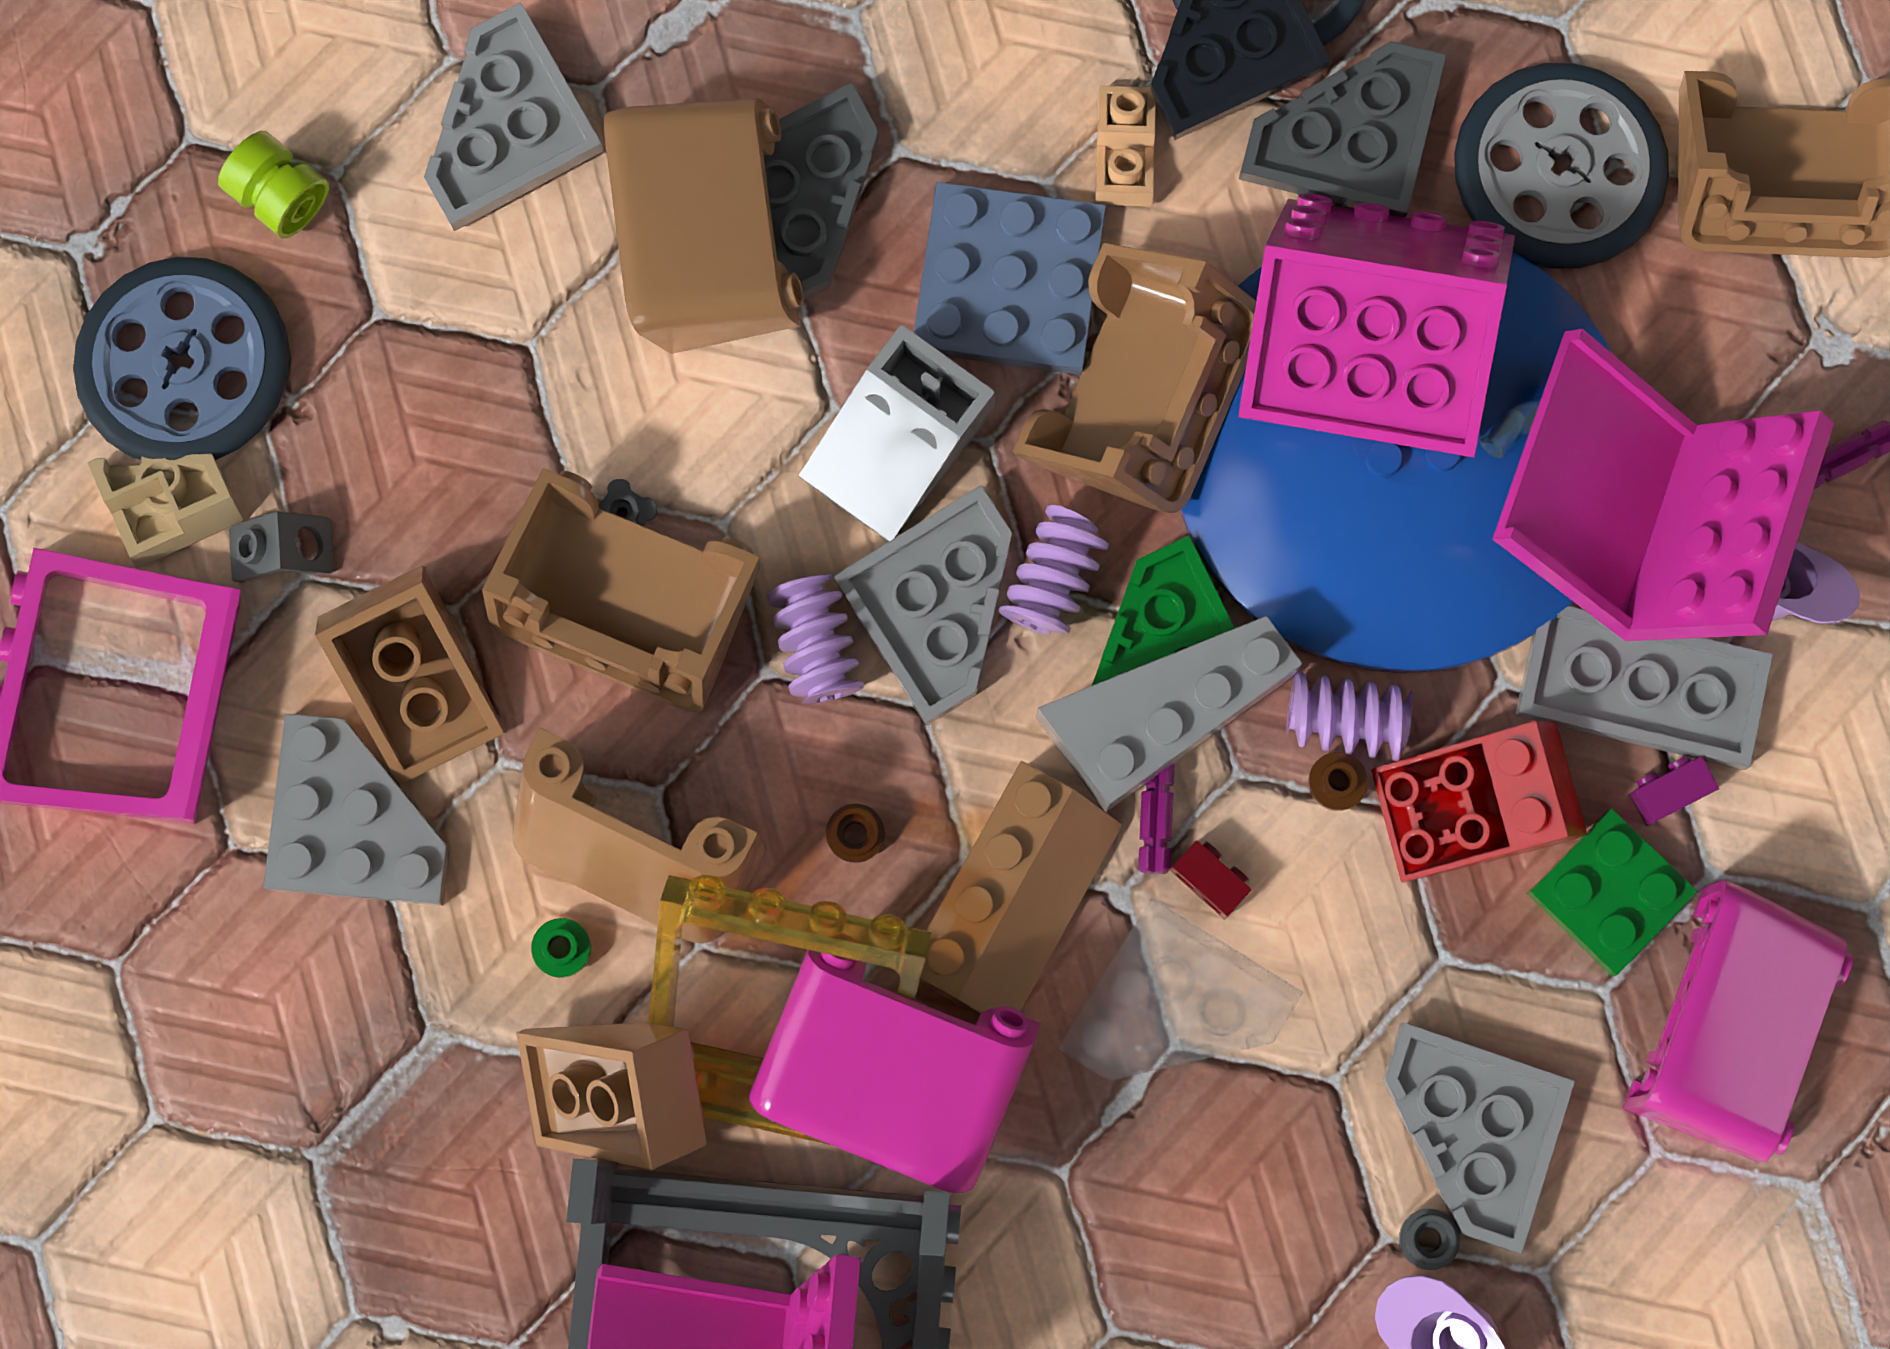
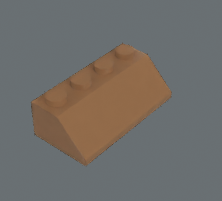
(1016, 892)

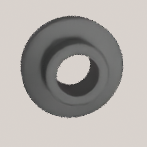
(1448, 1239)

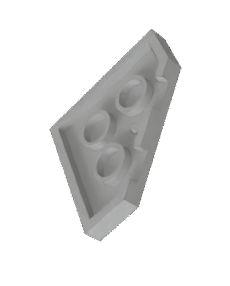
(505, 122)
(934, 600)
(347, 823)
(1479, 1128)

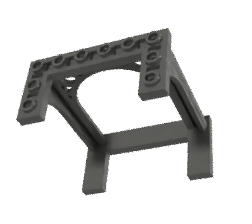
(792, 1212)

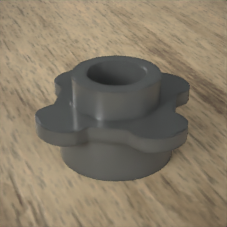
(621, 496)

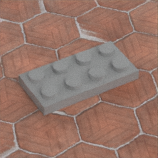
(1652, 693)

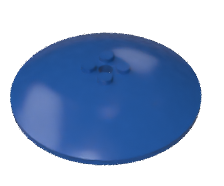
(1381, 544)

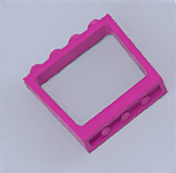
(204, 697)

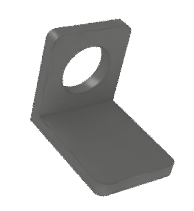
(269, 546)

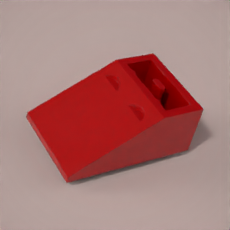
(1479, 801)

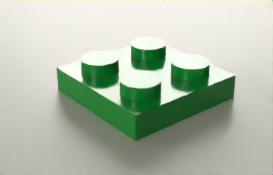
(1612, 892)

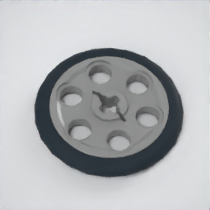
(1568, 91)

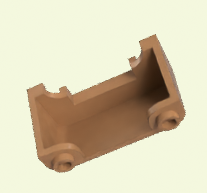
(1783, 174)
(698, 222)
(1152, 379)
(618, 594)
(609, 858)

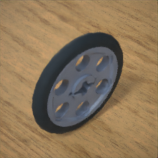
(141, 299)

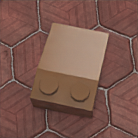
(408, 675)
(613, 1091)

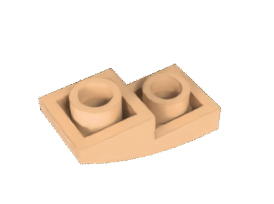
(1125, 146)

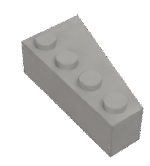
(1157, 713)

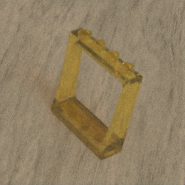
(765, 914)

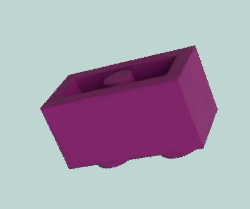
(1673, 791)

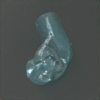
(1509, 428)

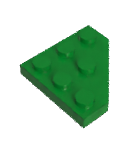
(1163, 610)

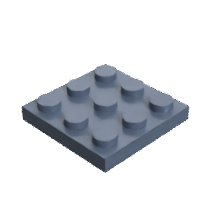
(1009, 277)

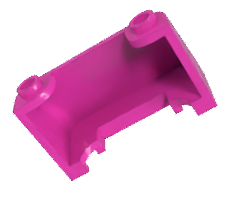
(1742, 1024)
(891, 1074)

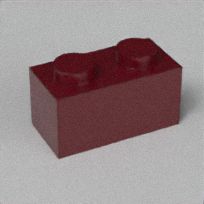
(1211, 879)

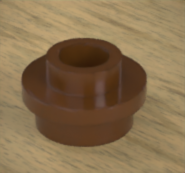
(1325, 794)
(850, 815)

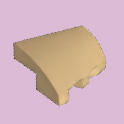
(165, 503)

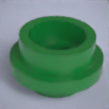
(578, 955)

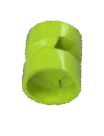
(263, 177)

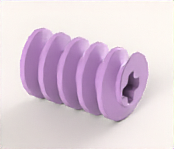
(1054, 572)
(813, 640)
(1349, 715)

